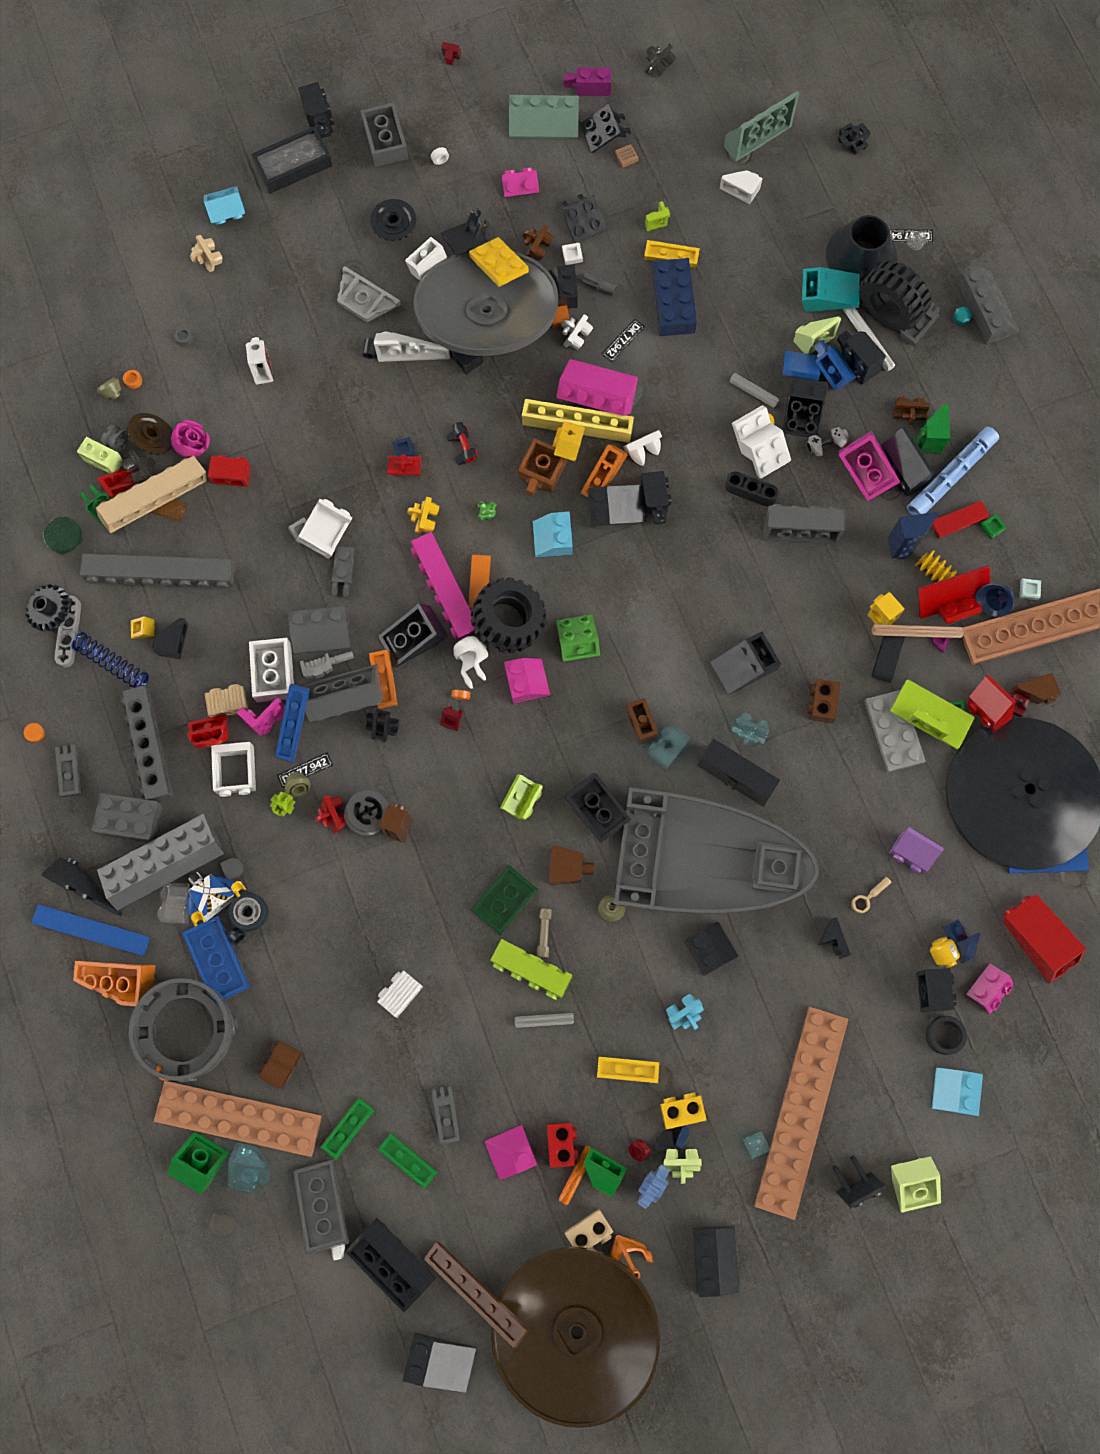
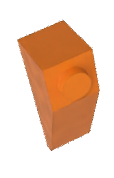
(606, 468)

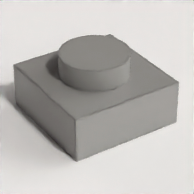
(297, 527)

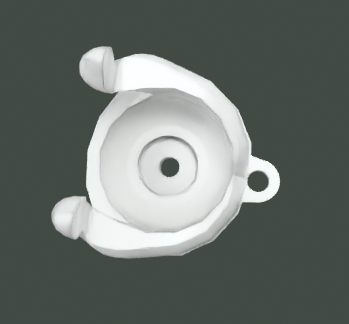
(471, 652)

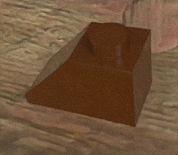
(1039, 690)

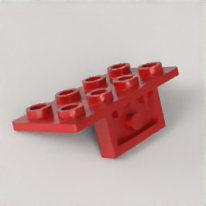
(954, 596)

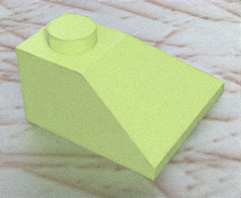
(815, 331)

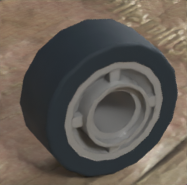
(238, 907)

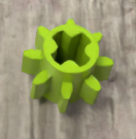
(282, 804)

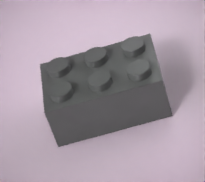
(384, 134)
(127, 818)

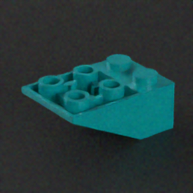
(829, 289)

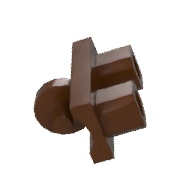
(535, 249)
(910, 410)

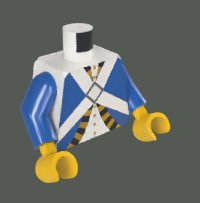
(210, 896)

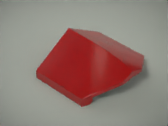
(116, 482)

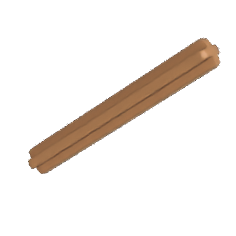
(917, 631)

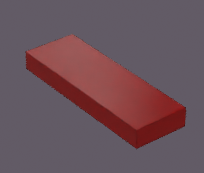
(960, 519)

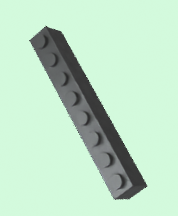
(157, 570)

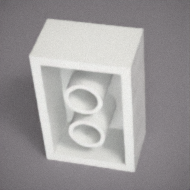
(271, 669)

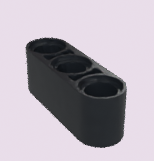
(745, 481)
(888, 658)

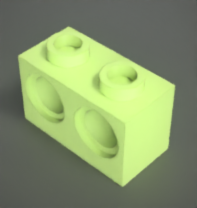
(100, 456)

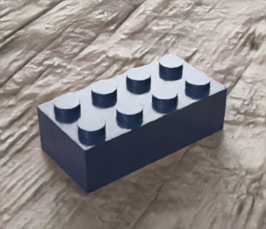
(674, 297)

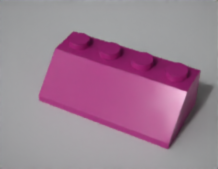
(597, 387)

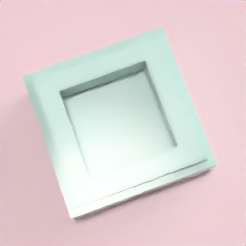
(1030, 589)

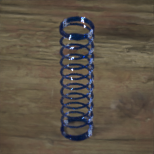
(138, 680)

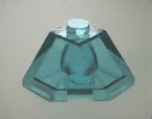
(247, 1168)

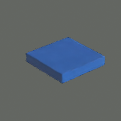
(800, 365)

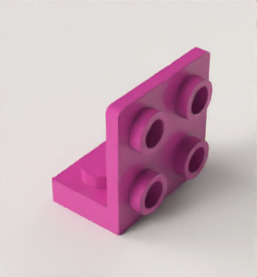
(264, 722)

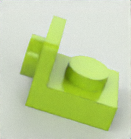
(657, 219)

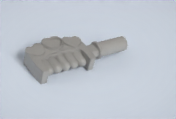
(320, 667)

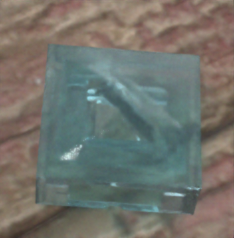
(756, 1144)

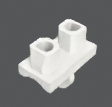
(581, 326)

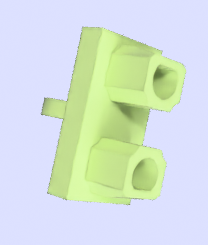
(682, 1167)

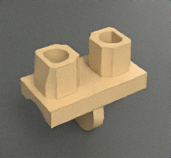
(202, 253)

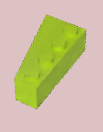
(531, 969)

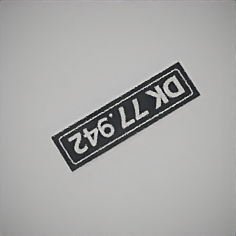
(902, 235)
(623, 340)
(307, 768)

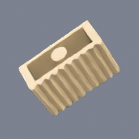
(226, 701)

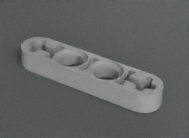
(68, 631)

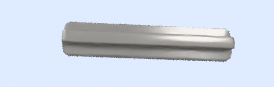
(754, 390)
(544, 1020)

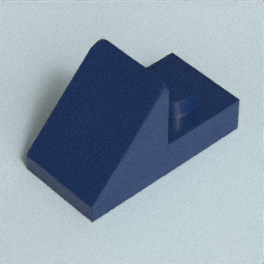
(966, 945)

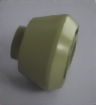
(110, 388)
(297, 784)
(605, 912)

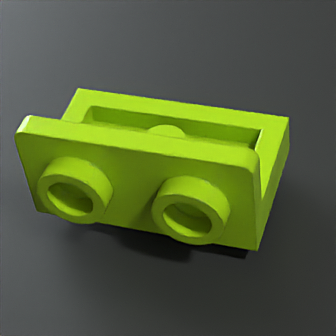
(521, 797)

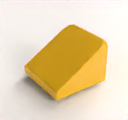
(142, 628)

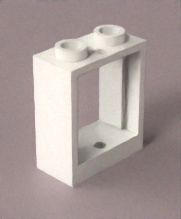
(230, 750)

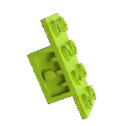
(932, 714)

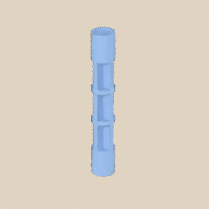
(953, 471)

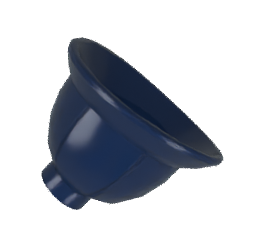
(995, 599)

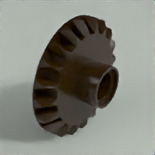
(150, 433)

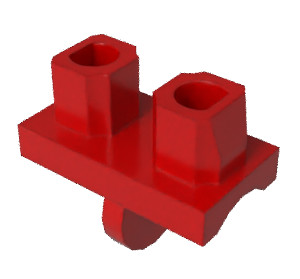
(404, 465)
(329, 815)

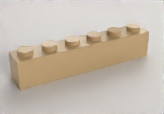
(151, 494)

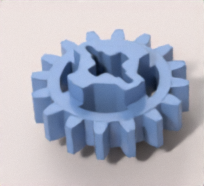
(653, 1186)

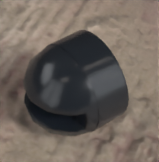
(236, 936)

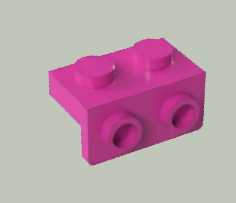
(520, 183)
(990, 988)

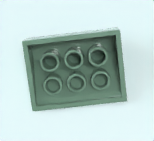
(761, 128)

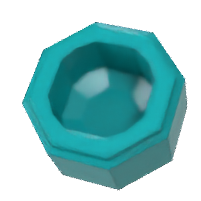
(962, 316)

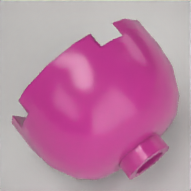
(189, 439)

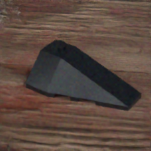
(75, 879)

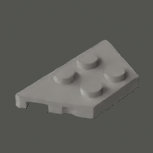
(364, 297)

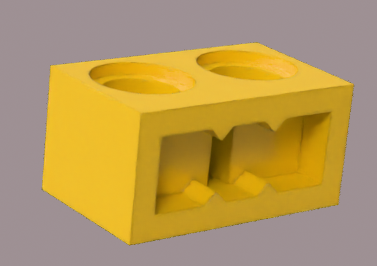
(683, 1117)

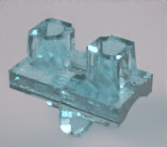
(750, 730)

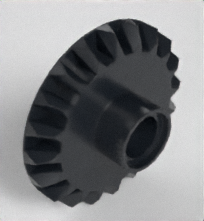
(393, 211)
(48, 607)

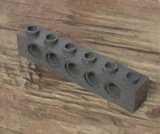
(131, 699)

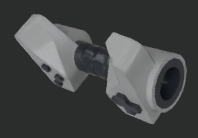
(837, 436)

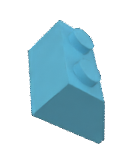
(224, 205)
(553, 535)
(957, 1091)

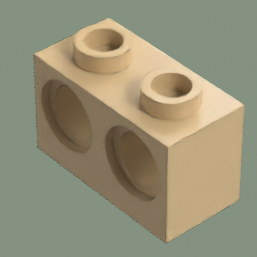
(586, 1227)

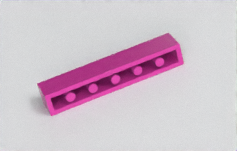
(444, 584)

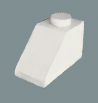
(741, 185)

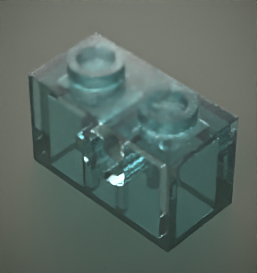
(664, 757)

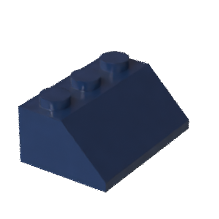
(909, 533)

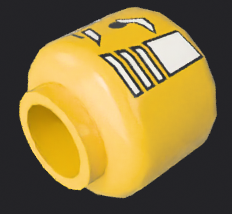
(944, 952)

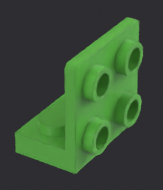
(578, 637)

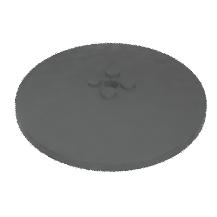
(457, 292)

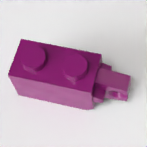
(589, 81)

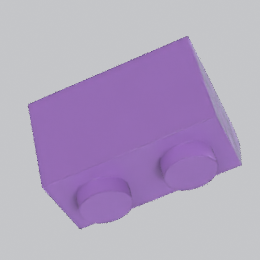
(915, 851)

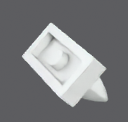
(637, 450)

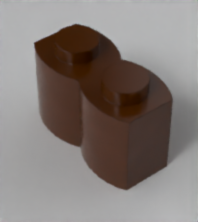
(280, 1065)

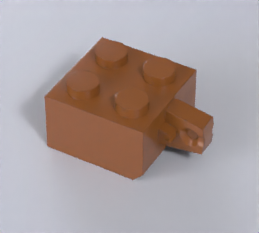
(541, 467)

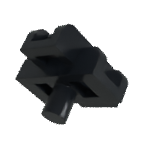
(857, 138)
(382, 722)

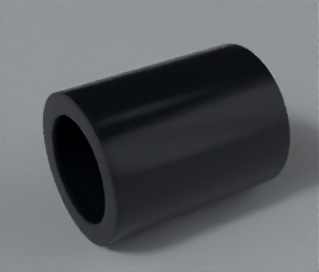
(369, 348)

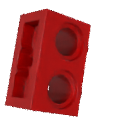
(556, 1145)

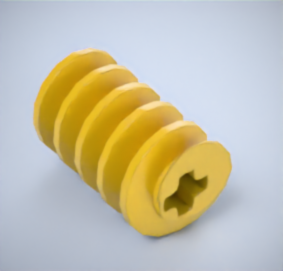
(935, 567)

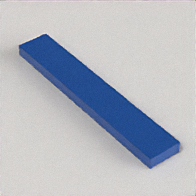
(91, 930)

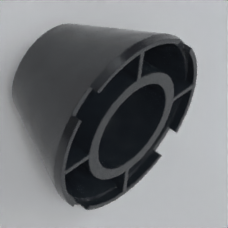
(848, 256)

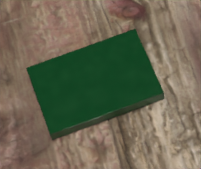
(504, 900)

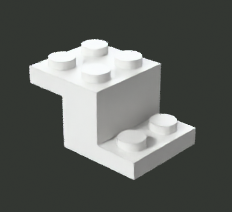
(761, 441)

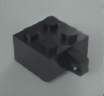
(316, 108)
(861, 355)

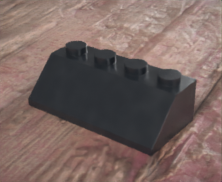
(390, 1264)

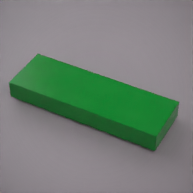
(347, 1128)
(407, 1160)

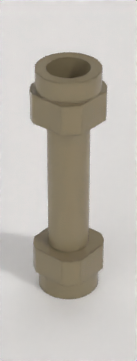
(542, 949)

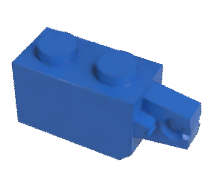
(833, 365)

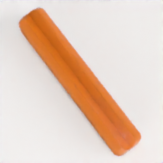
(574, 1178)

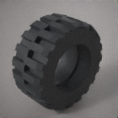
(895, 295)
(523, 600)

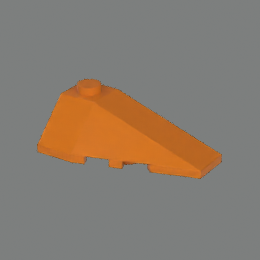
(119, 981)

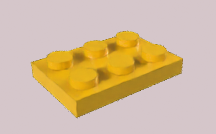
(498, 261)

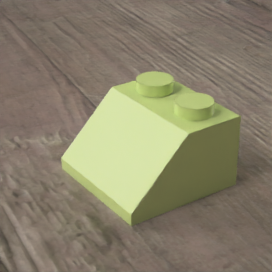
(916, 1184)

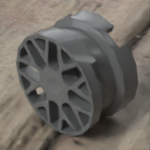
(115, 438)

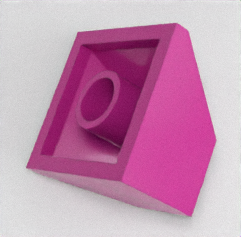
(511, 1152)

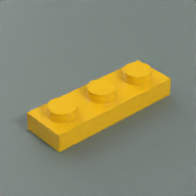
(665, 251)
(628, 1069)

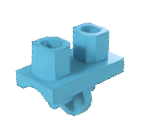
(687, 1016)

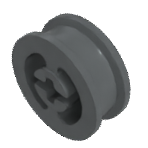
(365, 802)

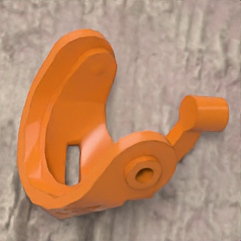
(623, 1245)

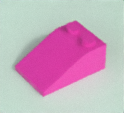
(869, 466)

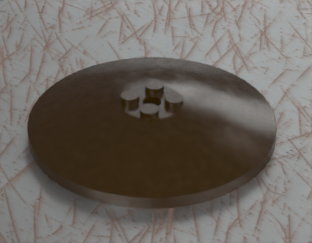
(582, 1377)

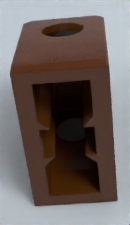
(567, 866)

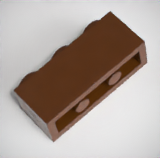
(396, 822)

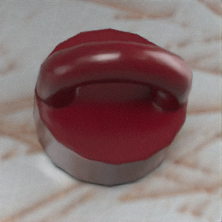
(639, 1150)

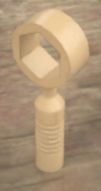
(873, 893)

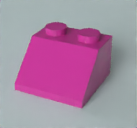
(526, 679)

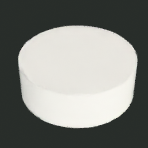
(439, 156)

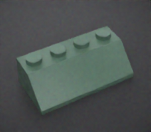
(543, 116)

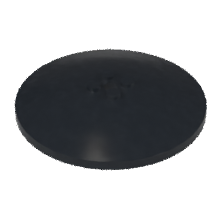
(1003, 820)

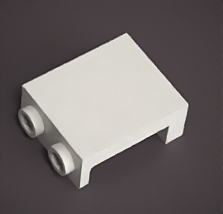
(324, 528)

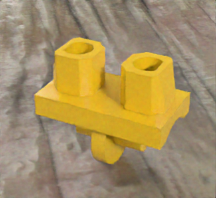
(427, 508)

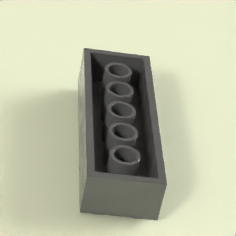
(160, 862)

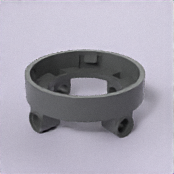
(144, 1032)

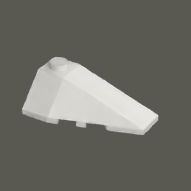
(405, 348)

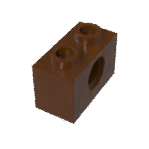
(641, 721)

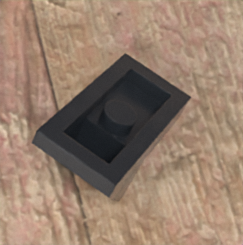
(834, 933)

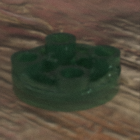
(62, 535)

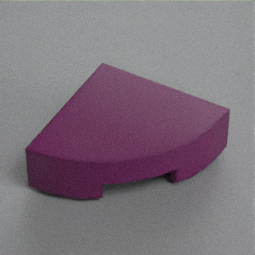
(940, 643)

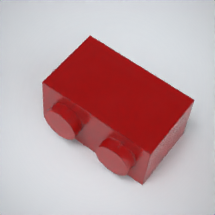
(229, 471)

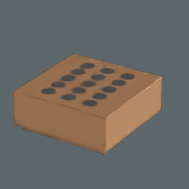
(626, 155)

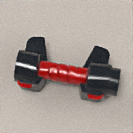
(461, 434)

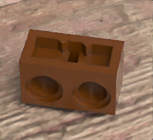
(828, 701)

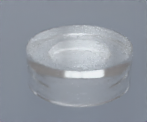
(916, 240)

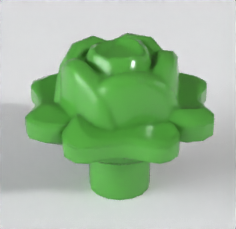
(487, 511)

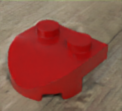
(208, 731)

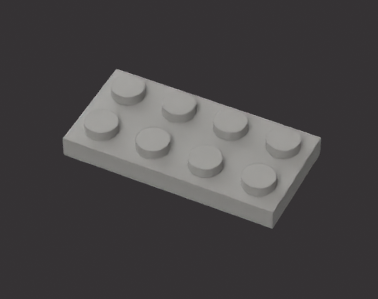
(894, 735)

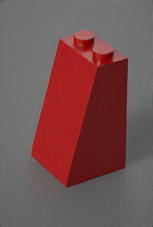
(1044, 937)

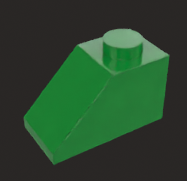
(603, 1172)

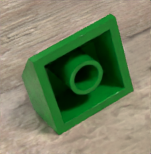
(935, 432)
(197, 1163)

